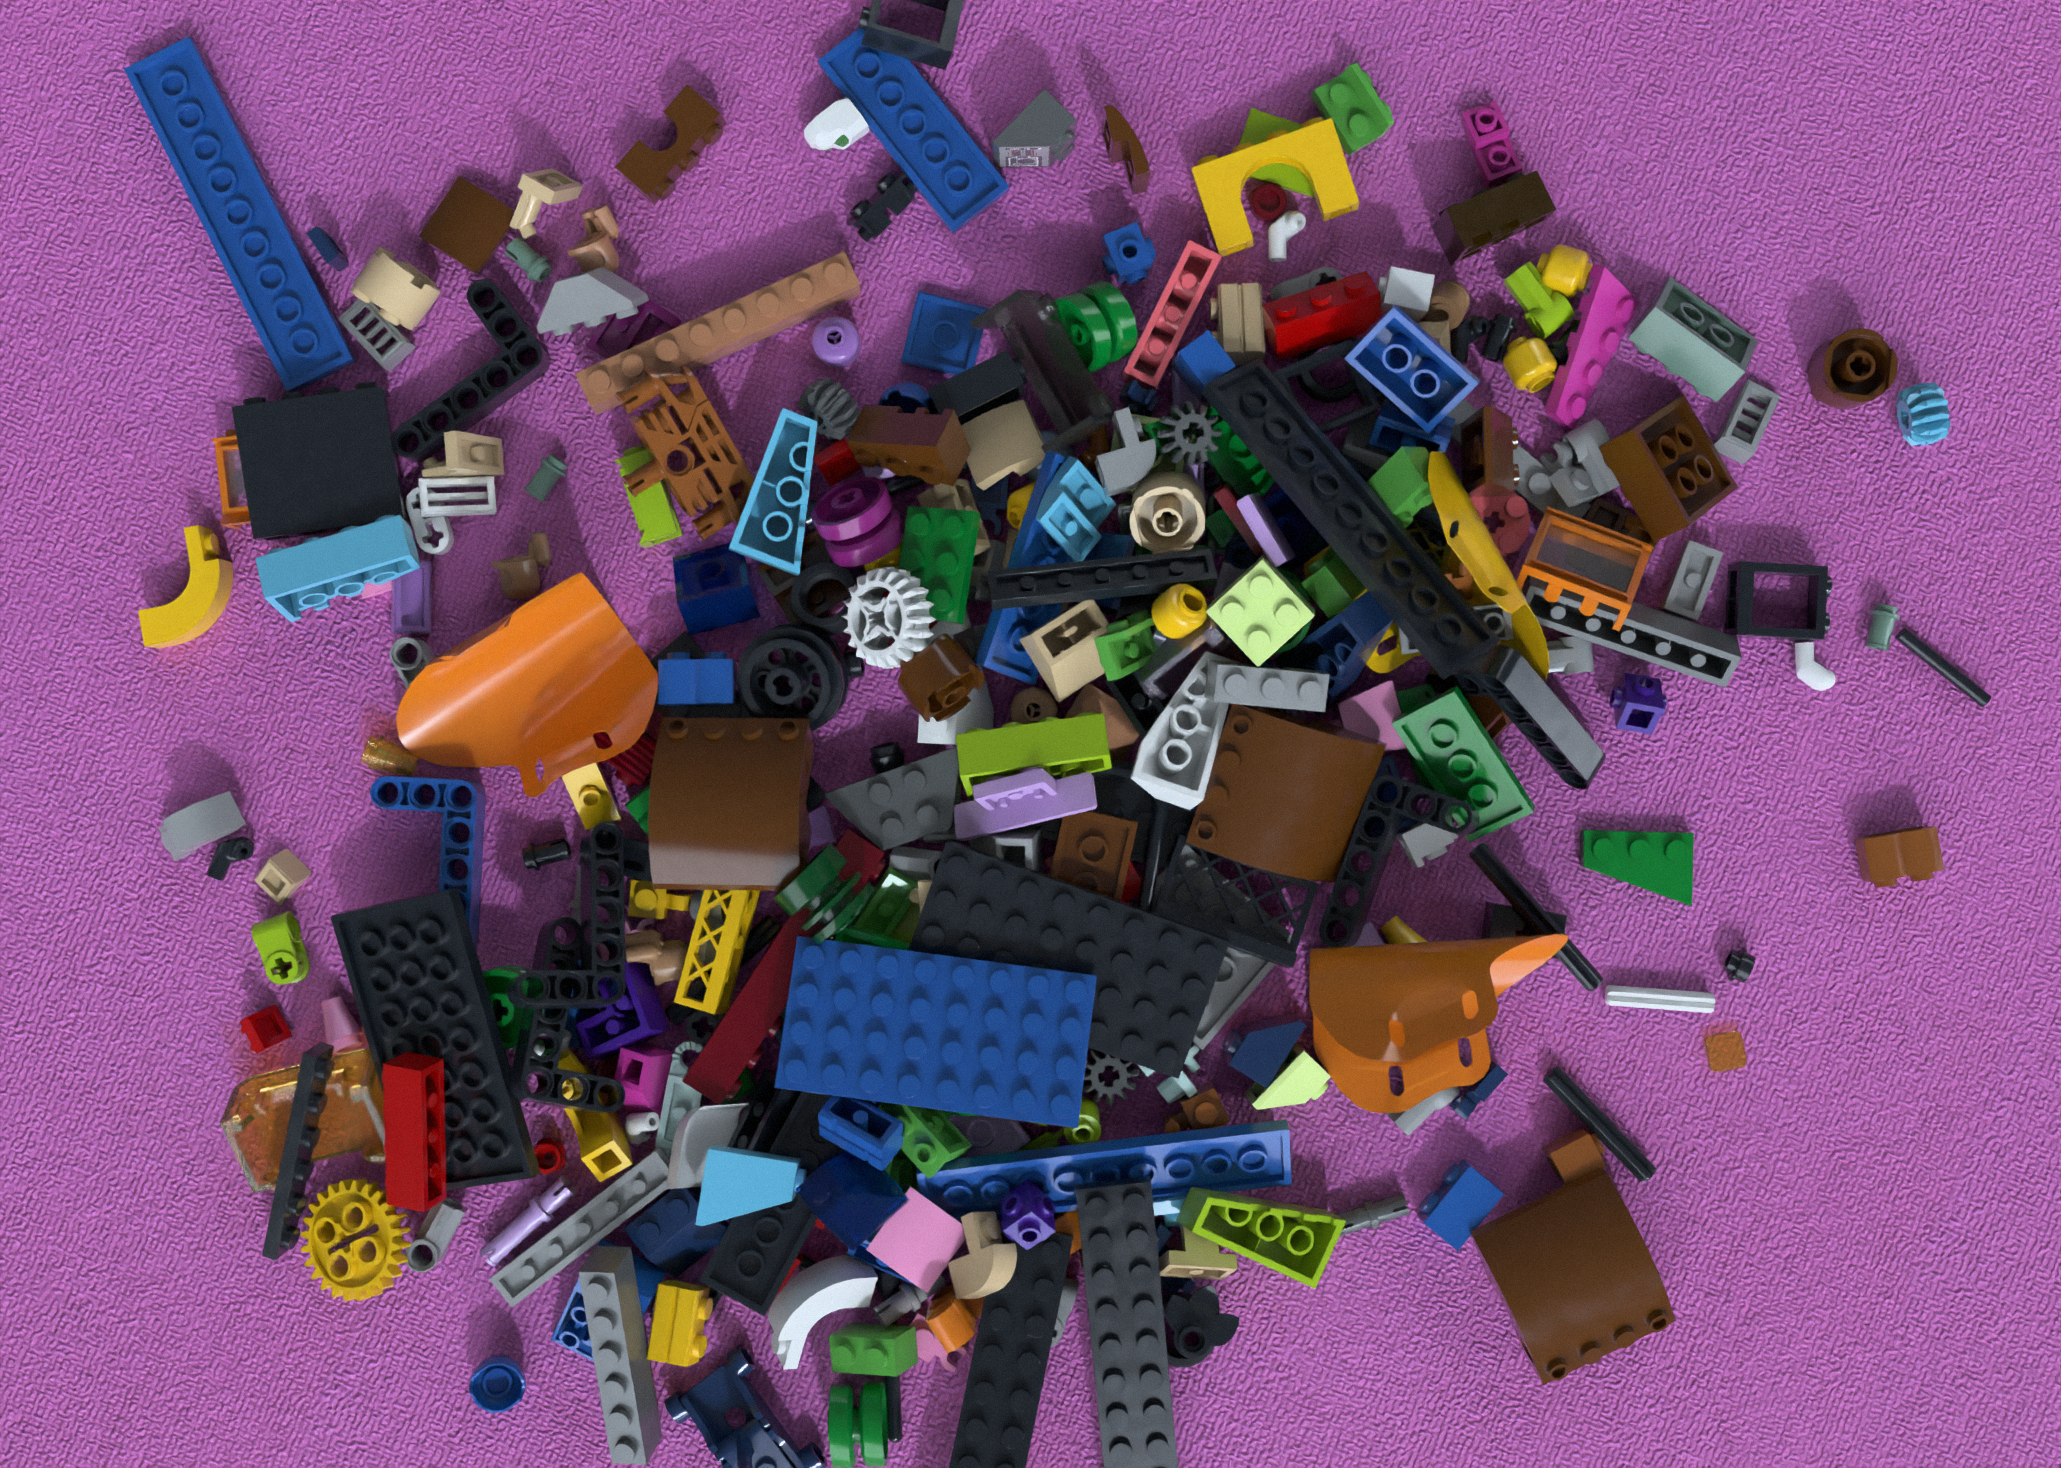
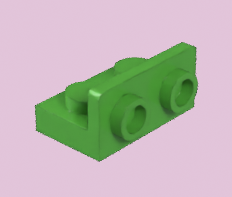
(1354, 108)
(929, 1138)

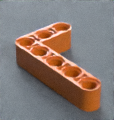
(955, 1320)

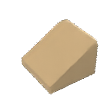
(282, 875)

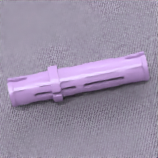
(539, 1211)

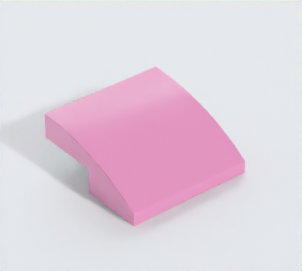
(918, 1240)

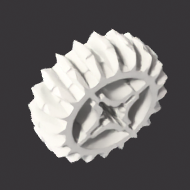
(897, 616)

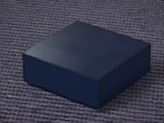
(328, 248)

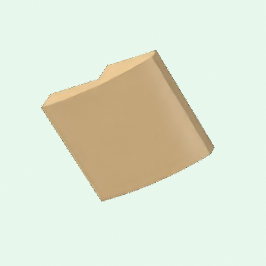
(1003, 443)

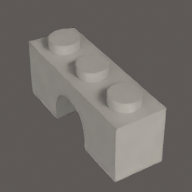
(1266, 686)

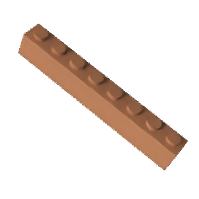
(724, 329)

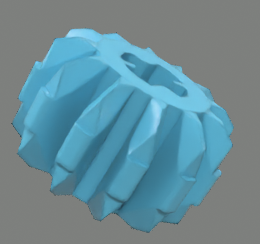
(1923, 414)

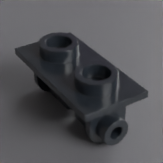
(890, 194)

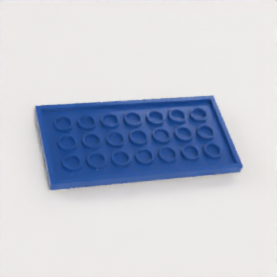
(936, 1032)

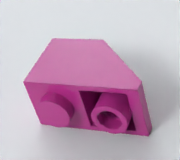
(644, 1076)

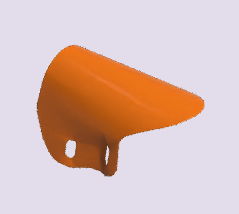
(534, 690)
(1410, 1009)

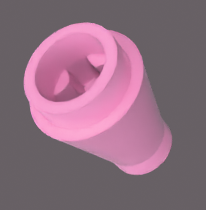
(340, 1026)

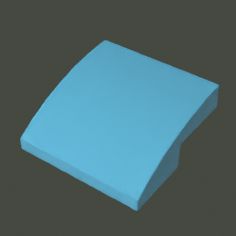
(1074, 509)

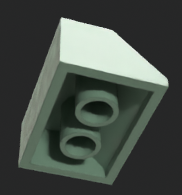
(1693, 340)

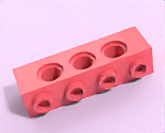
(1171, 316)

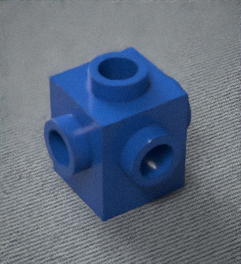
(1123, 243)

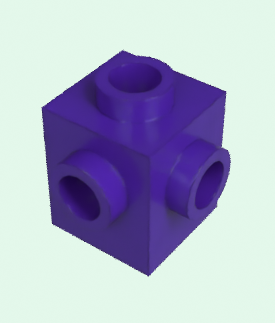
(1638, 703)
(1027, 1215)

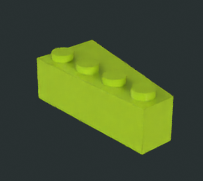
(1053, 744)
(1273, 1233)

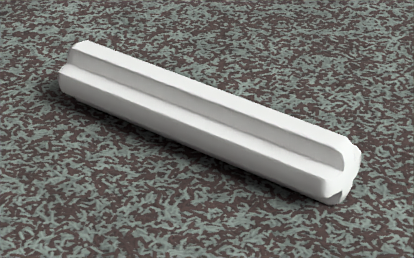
(1659, 999)

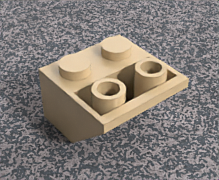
(1066, 648)

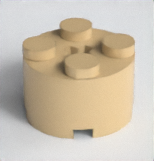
(397, 288)
(1173, 494)

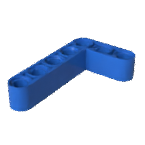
(451, 847)

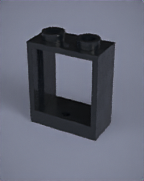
(911, 46)
(981, 387)
(1365, 390)
(1740, 601)

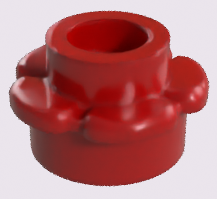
(557, 1151)

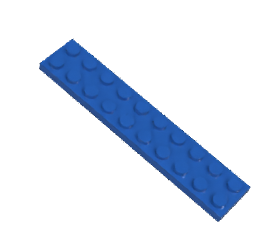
(240, 215)
(1203, 1158)

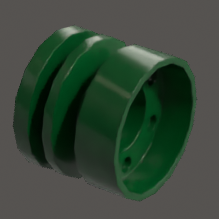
(825, 894)

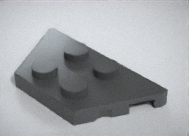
(902, 800)

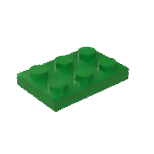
(940, 552)

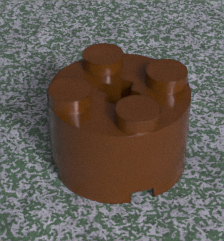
(1857, 351)
(940, 679)

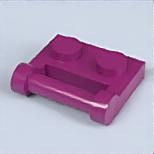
(621, 334)

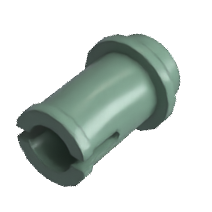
(529, 260)
(546, 477)
(1881, 626)

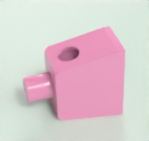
(1371, 714)

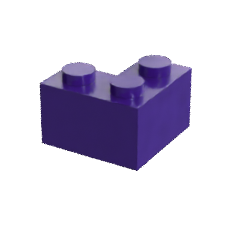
(628, 1021)

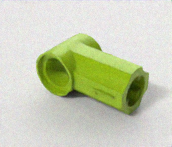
(1543, 308)

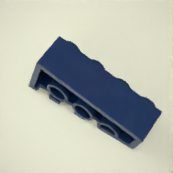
(1341, 645)

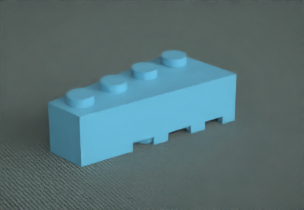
(778, 501)
(336, 565)

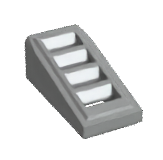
(395, 352)
(1735, 442)

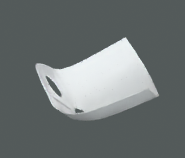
(694, 1136)

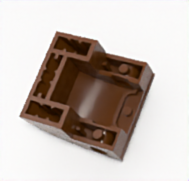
(1285, 793)
(730, 803)
(1573, 1276)

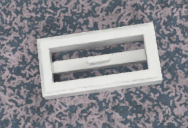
(458, 510)

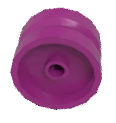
(858, 522)

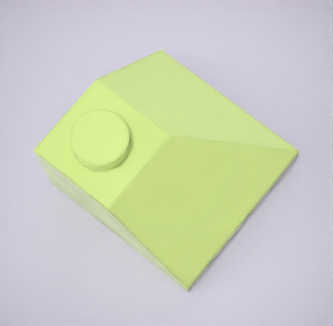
(1293, 1084)

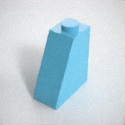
(745, 1182)

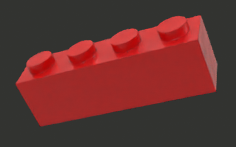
(414, 1131)

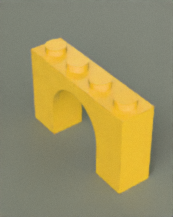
(1311, 150)

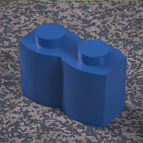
(697, 681)

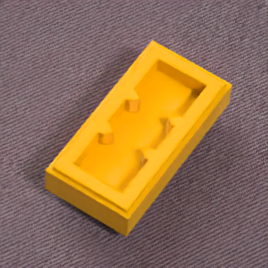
(591, 795)

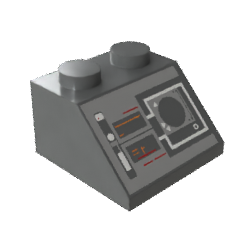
(1036, 135)

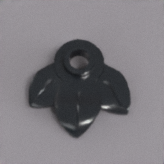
(1201, 1316)

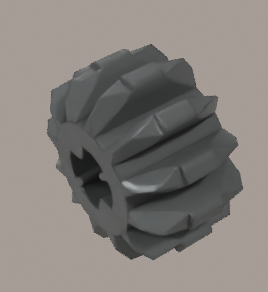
(830, 407)
(1181, 420)
(1118, 1081)

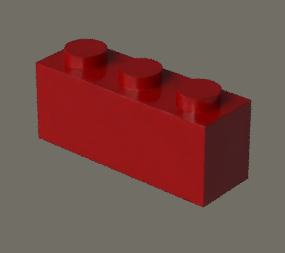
(1321, 315)

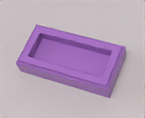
(412, 602)

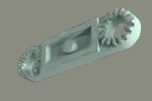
(678, 1098)

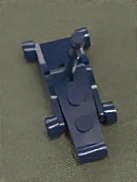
(756, 1443)

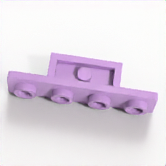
(1021, 801)

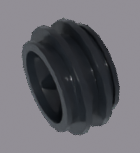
(768, 694)

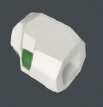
(836, 127)

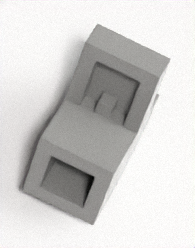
(1130, 465)
(200, 824)

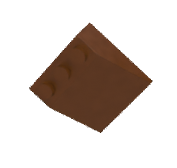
(1668, 468)

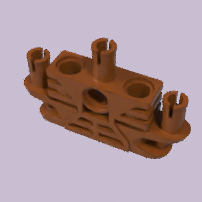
(706, 437)

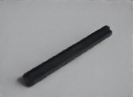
(1534, 914)

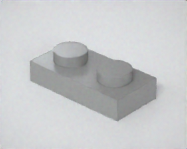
(1691, 580)

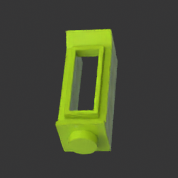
(653, 506)

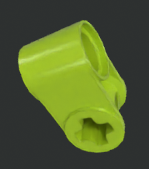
(281, 943)

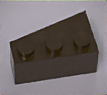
(1492, 216)

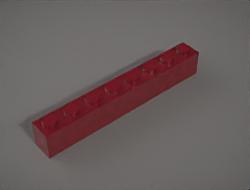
(766, 991)

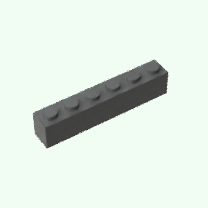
(1644, 634)
(620, 1354)

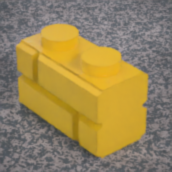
(679, 1323)

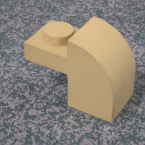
(989, 1261)

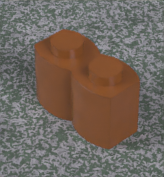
(1899, 854)

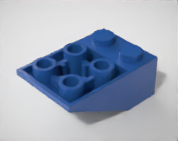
(573, 1327)

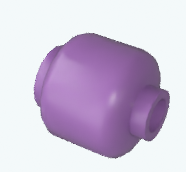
(837, 354)

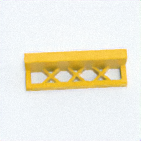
(728, 950)

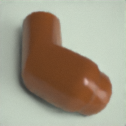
(1098, 446)

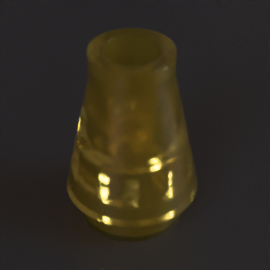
(387, 756)

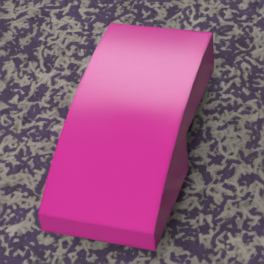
(1490, 143)

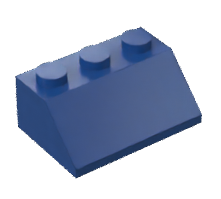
(1411, 368)

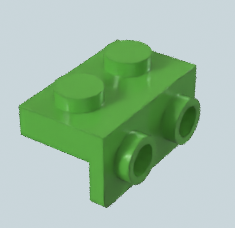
(1126, 645)

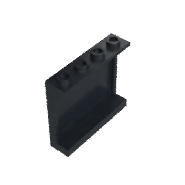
(318, 461)

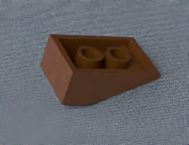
(1488, 453)

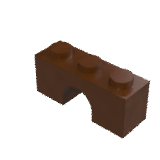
(654, 171)

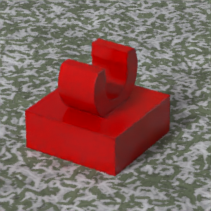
(836, 461)
(265, 1029)

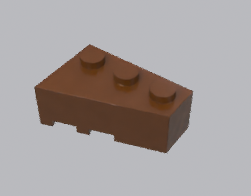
(910, 443)

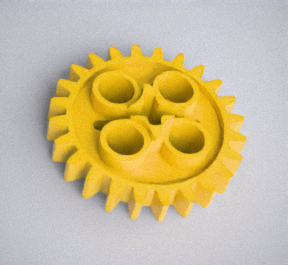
(368, 1262)

